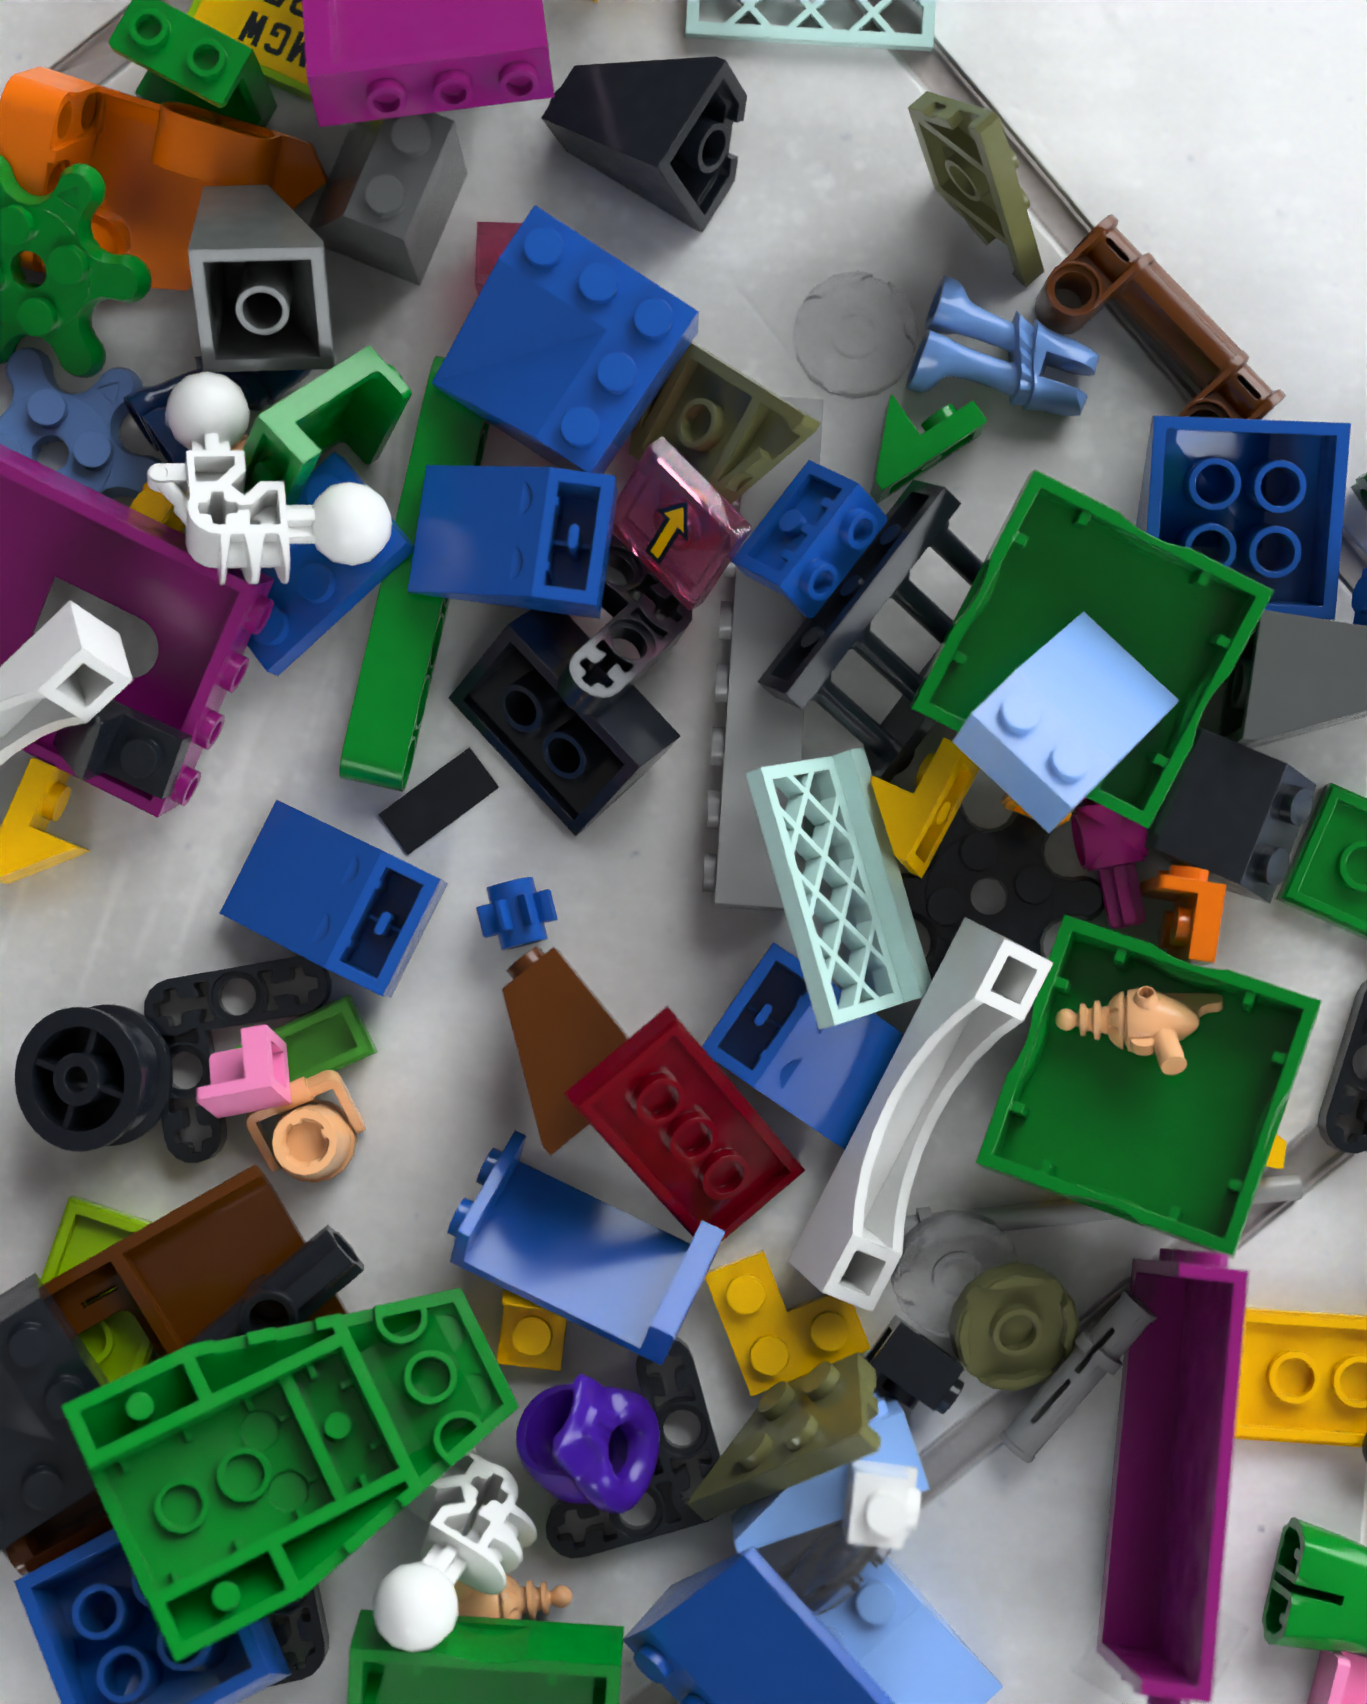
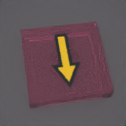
(678, 524)

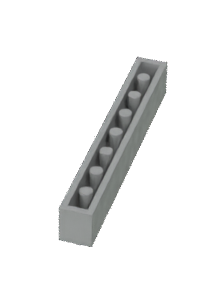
(757, 726)

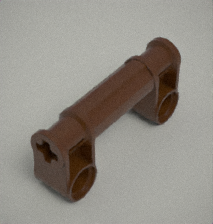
(1111, 268)

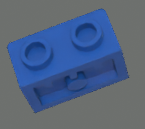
(811, 537)

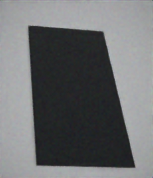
(438, 801)

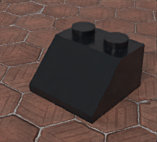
(1232, 815)

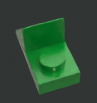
(907, 454)

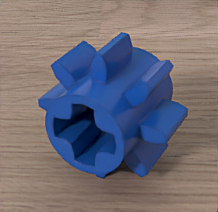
(516, 913)

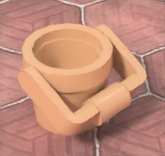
(313, 1135)

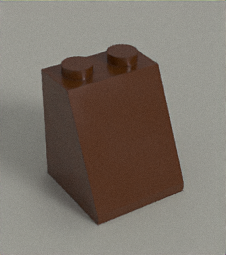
(558, 1037)

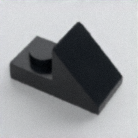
(125, 747)

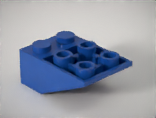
(515, 537)
(333, 899)
(777, 1048)

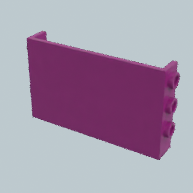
(422, 56)
(1173, 1477)

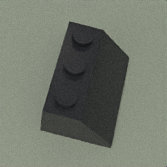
(565, 757)

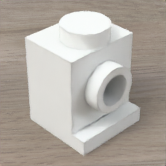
(880, 1504)

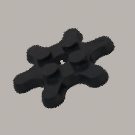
(1017, 861)

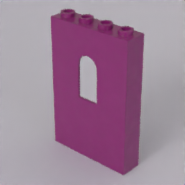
(144, 568)

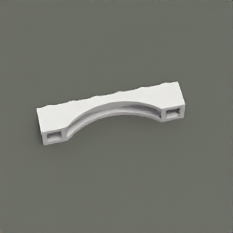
(59, 678)
(861, 1215)

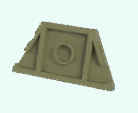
(977, 175)
(722, 423)
(795, 1436)

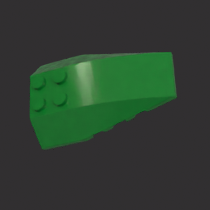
(281, 1453)

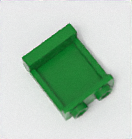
(192, 63)
(347, 404)

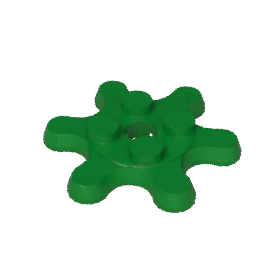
(76, 268)

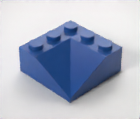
(565, 346)
(1254, 500)
(110, 1649)

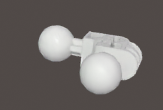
(253, 530)
(418, 1600)

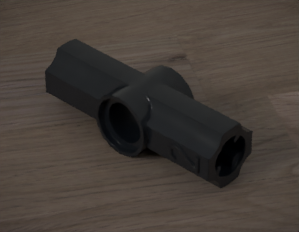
(299, 1283)

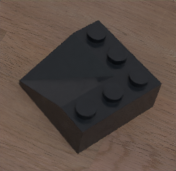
(39, 1372)

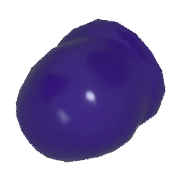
(590, 1444)

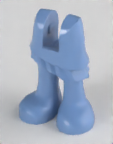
(1028, 348)

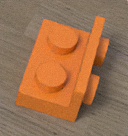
(1195, 922)

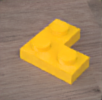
(776, 1341)

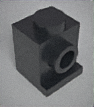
(915, 1367)

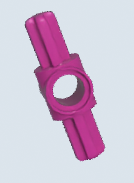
(1112, 847)

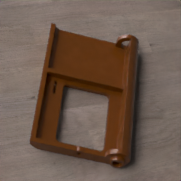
(174, 1283)

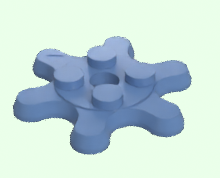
(83, 421)

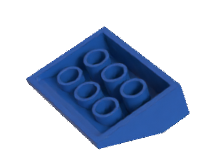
(745, 1640)

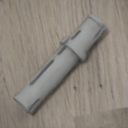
(1078, 1375)

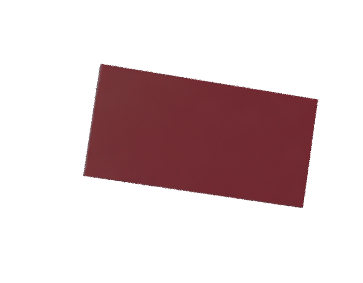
(684, 1127)

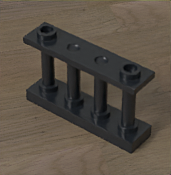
(844, 623)

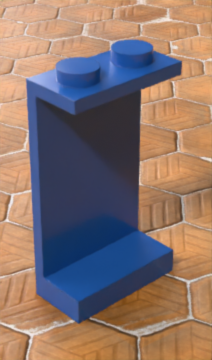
(580, 1254)

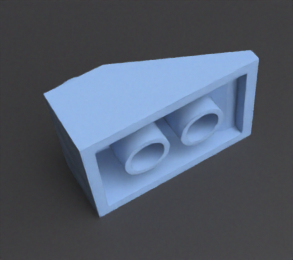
(1064, 721)
(823, 1497)
(907, 1642)

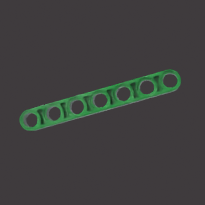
(405, 624)

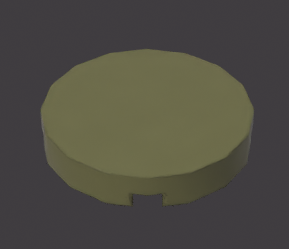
(1013, 1326)

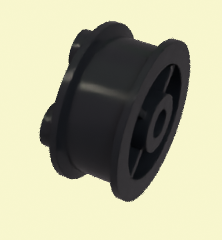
(93, 1077)

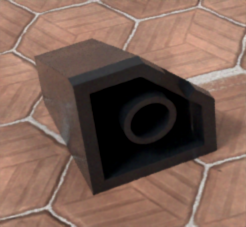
(655, 129)

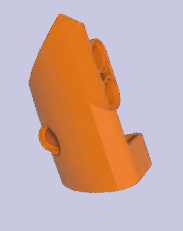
(149, 159)

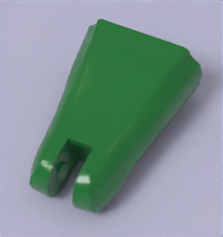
(1317, 1591)

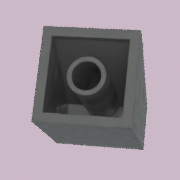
(392, 193)
(258, 284)
(1295, 679)

